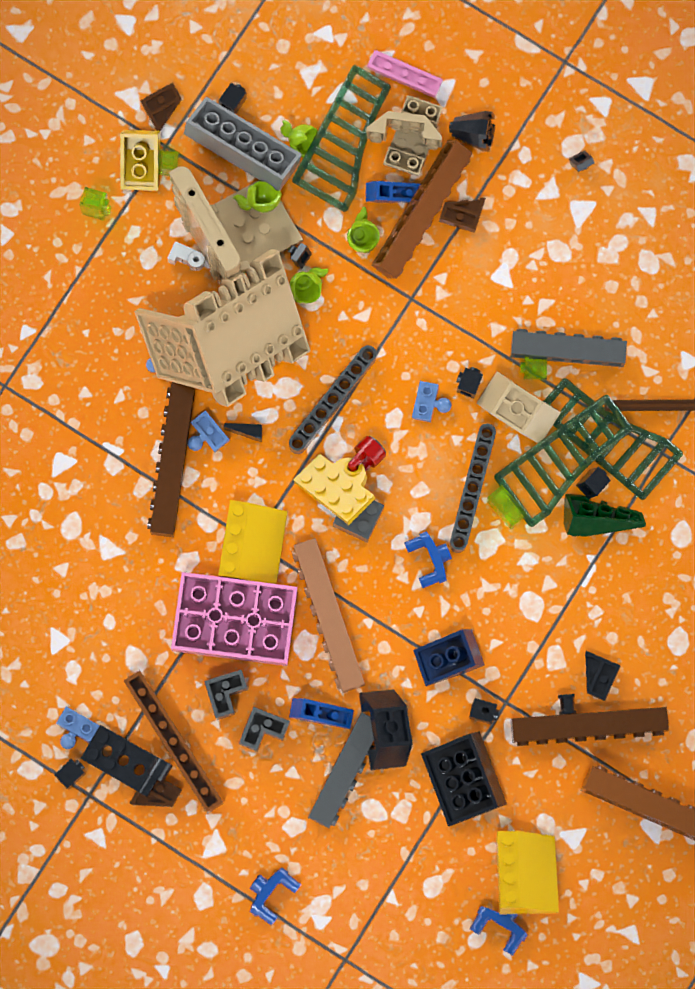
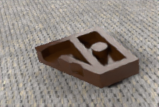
(161, 105)
(462, 214)
(161, 795)

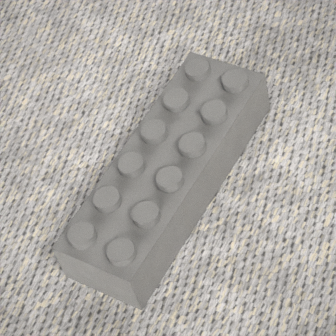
(242, 143)

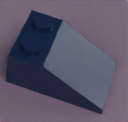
(449, 657)

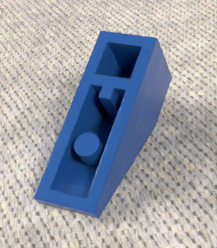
(390, 192)
(321, 713)

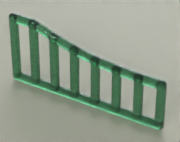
(357, 152)
(643, 435)
(583, 463)

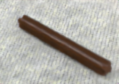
(654, 405)

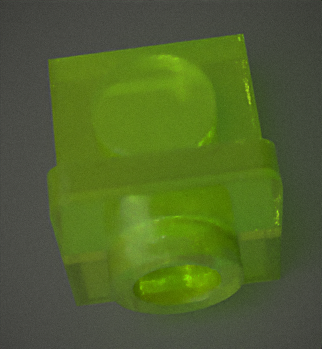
(534, 369)

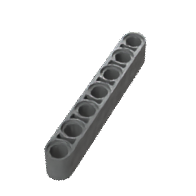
(334, 390)
(472, 478)

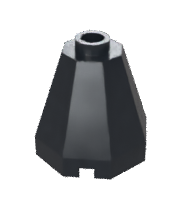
(474, 129)

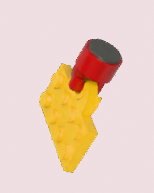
(341, 483)

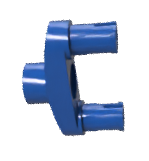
(438, 555)
(264, 888)
(504, 920)

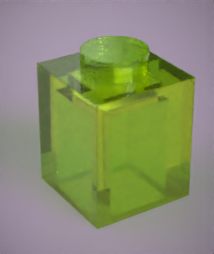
(168, 161)

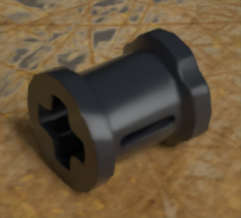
(566, 704)

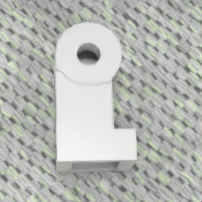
(187, 256)

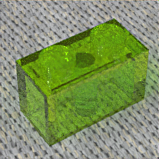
(95, 204)
(506, 507)

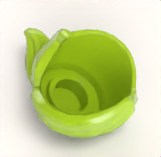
(299, 137)
(260, 196)
(363, 234)
(307, 285)

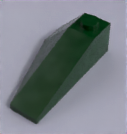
(593, 518)

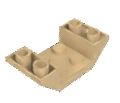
(378, 129)
(407, 147)
(518, 408)

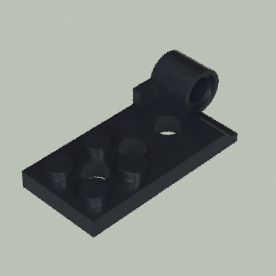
(154, 766)

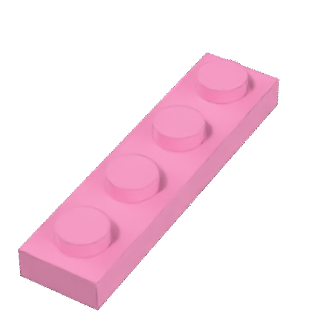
(404, 74)

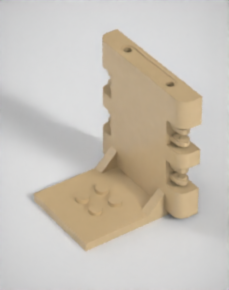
(227, 233)
(229, 335)

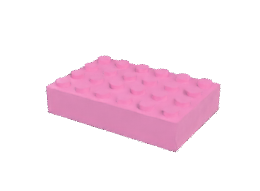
(234, 619)

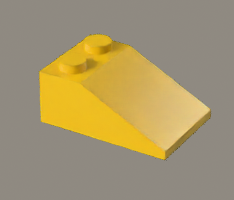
(139, 159)

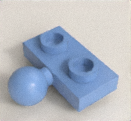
(427, 401)
(209, 432)
(77, 726)

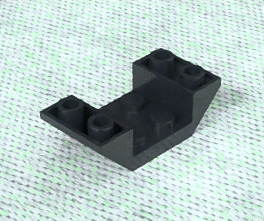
(389, 729)

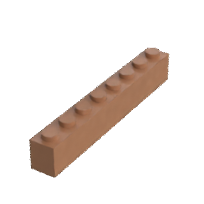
(329, 616)

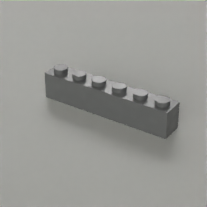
(568, 348)
(343, 773)

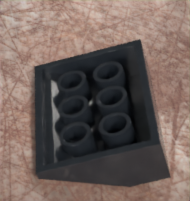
(463, 778)

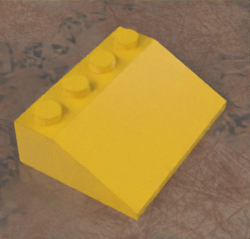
(252, 542)
(526, 873)

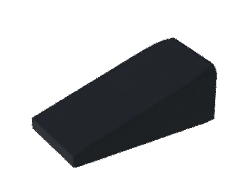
(250, 431)

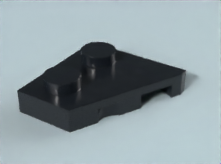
(600, 675)

